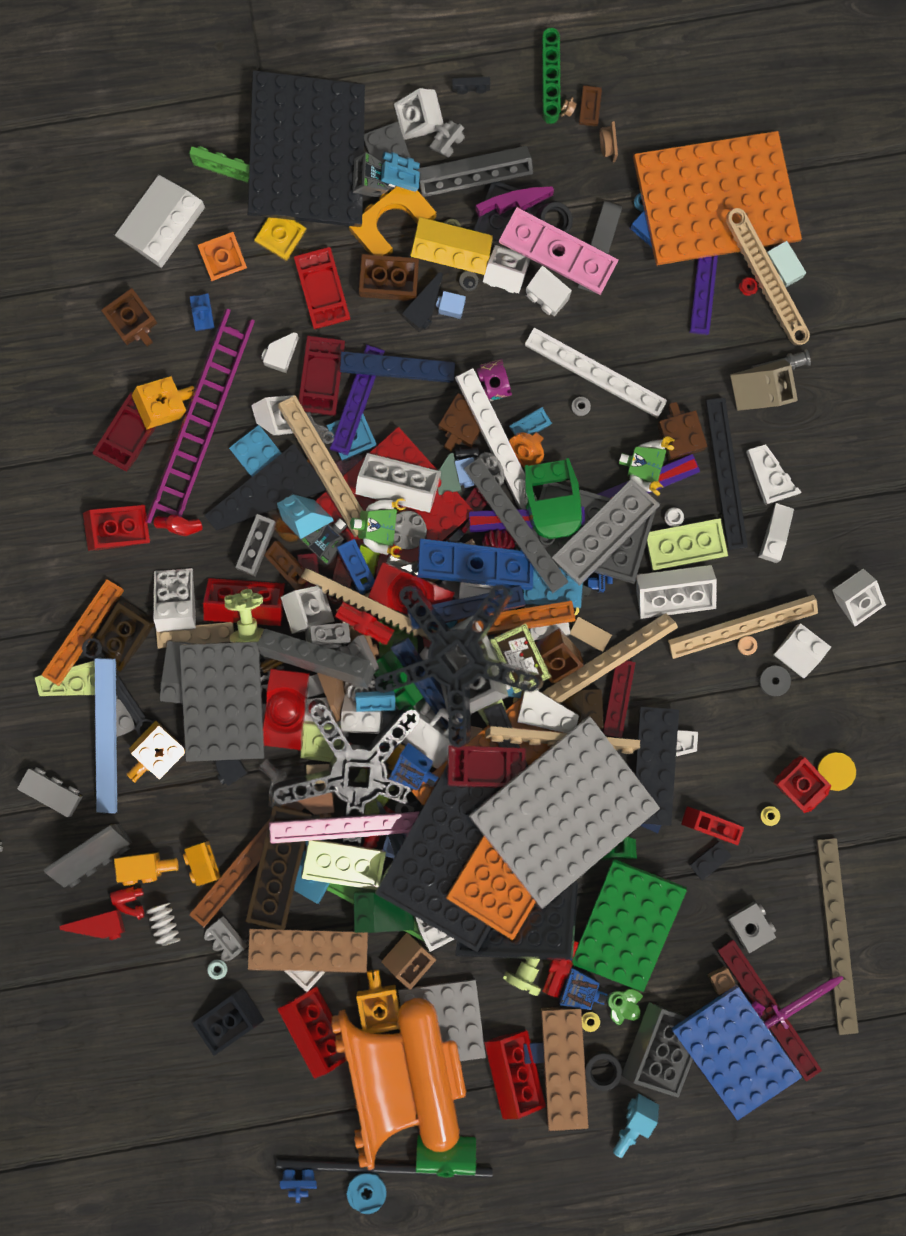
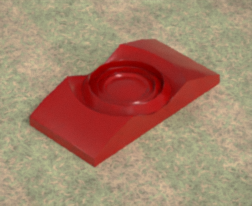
(322, 288)
(392, 580)
(285, 709)

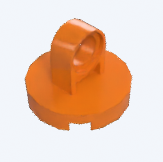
(527, 448)

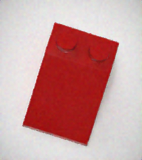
(116, 527)

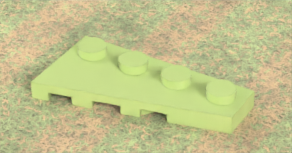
(77, 682)

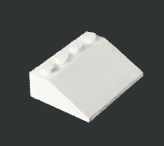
(160, 220)

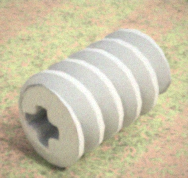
(163, 924)

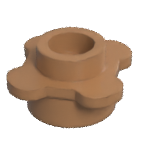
(568, 107)

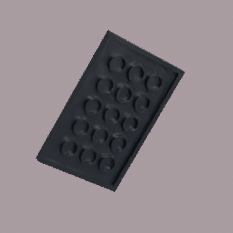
(543, 935)

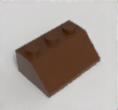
(389, 277)

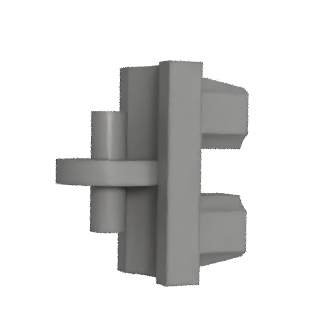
(446, 136)

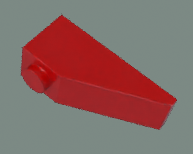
(712, 825)
(102, 925)

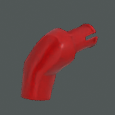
(178, 524)

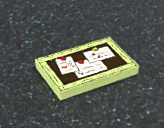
(521, 651)

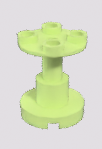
(247, 625)
(525, 976)

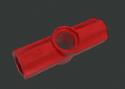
(364, 623)
(557, 973)

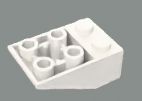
(174, 600)

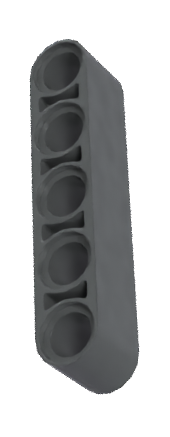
(605, 229)

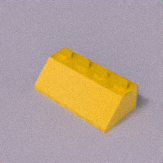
(451, 245)

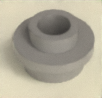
(581, 412)

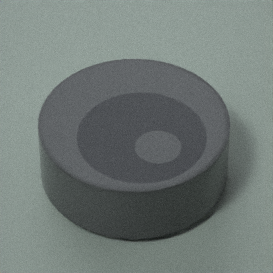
(468, 281)

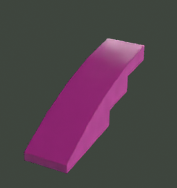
(521, 199)

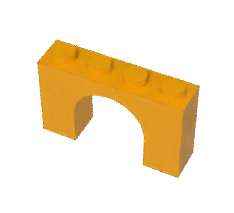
(398, 198)

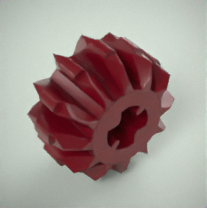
(498, 539)

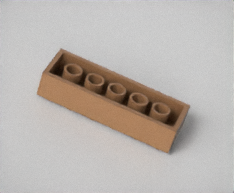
(307, 951)
(564, 1068)

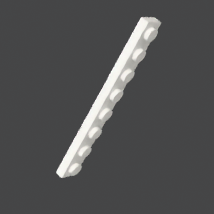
(595, 372)
(493, 434)

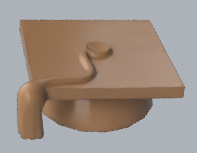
(608, 142)

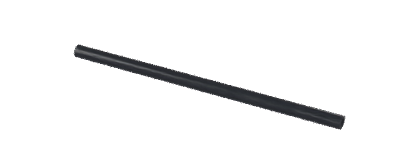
(343, 1166)

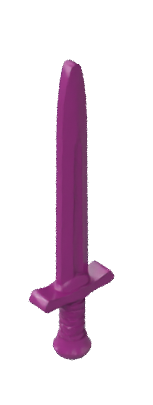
(792, 1008)

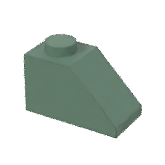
(449, 476)

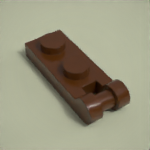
(286, 564)

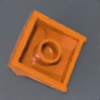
(222, 256)

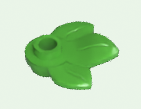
(627, 1006)

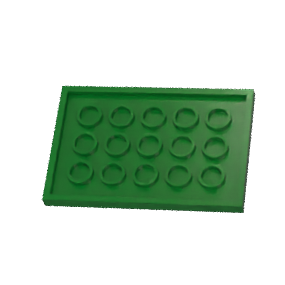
(628, 925)

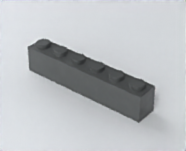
(475, 171)
(316, 658)

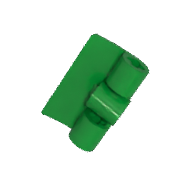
(405, 695)
(457, 1160)

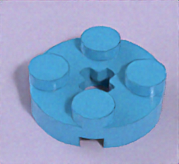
(356, 1187)

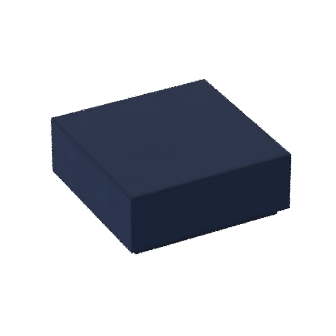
(537, 1052)

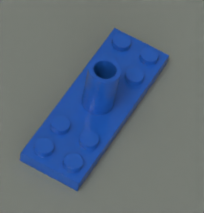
(474, 564)

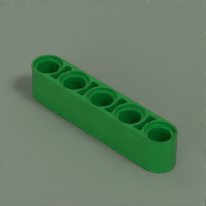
(553, 67)

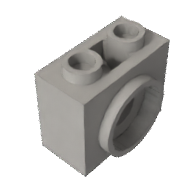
(329, 635)
(762, 932)

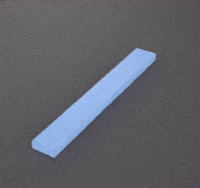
(106, 735)

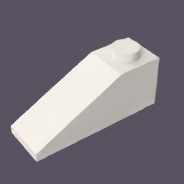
(776, 533)

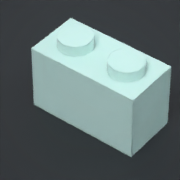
(786, 264)

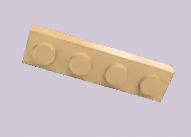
(202, 634)

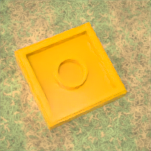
(280, 236)

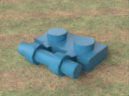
(398, 175)

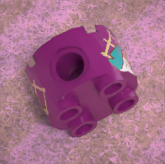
(490, 370)

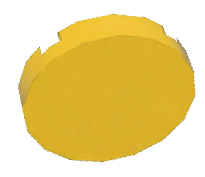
(837, 770)

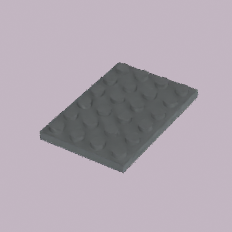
(626, 559)
(222, 701)

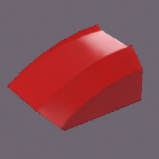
(803, 784)

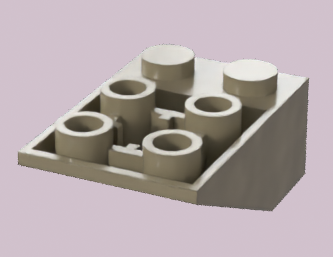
(764, 386)

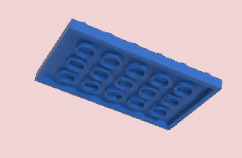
(736, 1052)

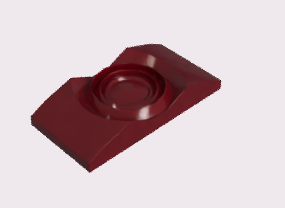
(321, 375)
(124, 437)
(484, 766)

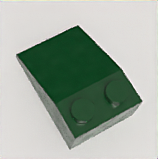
(379, 915)

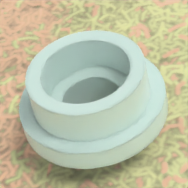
(212, 973)

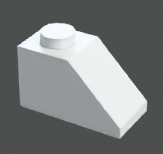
(280, 352)

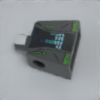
(368, 176)
(326, 540)

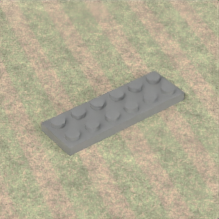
(605, 532)

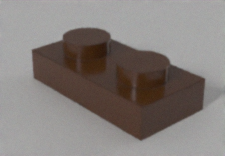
(590, 106)

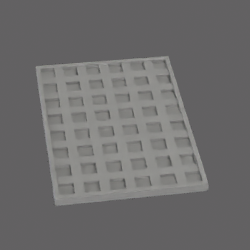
(564, 812)

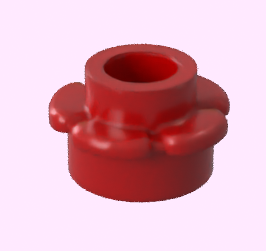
(748, 291)

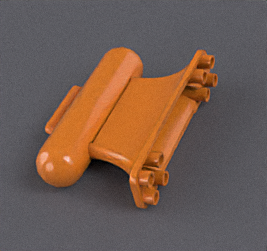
(403, 1081)

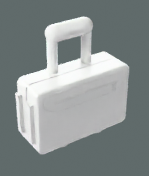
(430, 738)

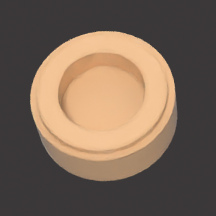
(747, 645)

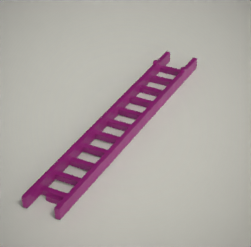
(188, 416)

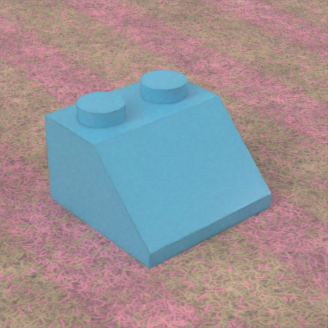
(303, 515)

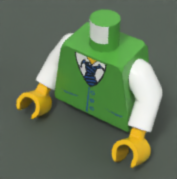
(647, 463)
(377, 526)

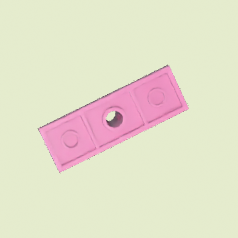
(541, 241)

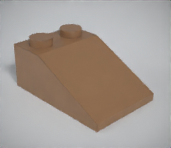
(335, 693)

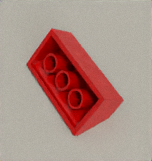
(267, 613)
(312, 1032)
(514, 1081)

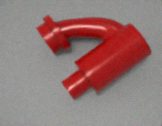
(126, 895)

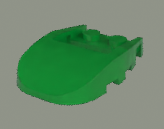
(558, 515)

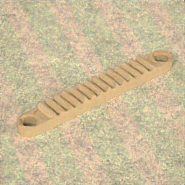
(767, 277)
(361, 602)

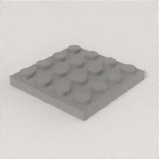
(456, 1012)

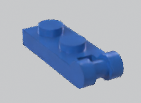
(356, 566)

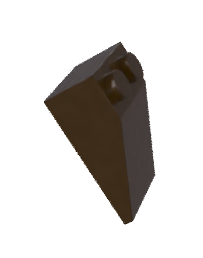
(123, 633)
(586, 704)

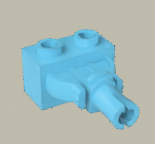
(641, 1120)

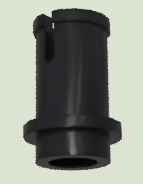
(464, 453)

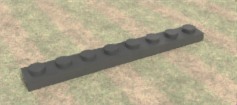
(516, 525)

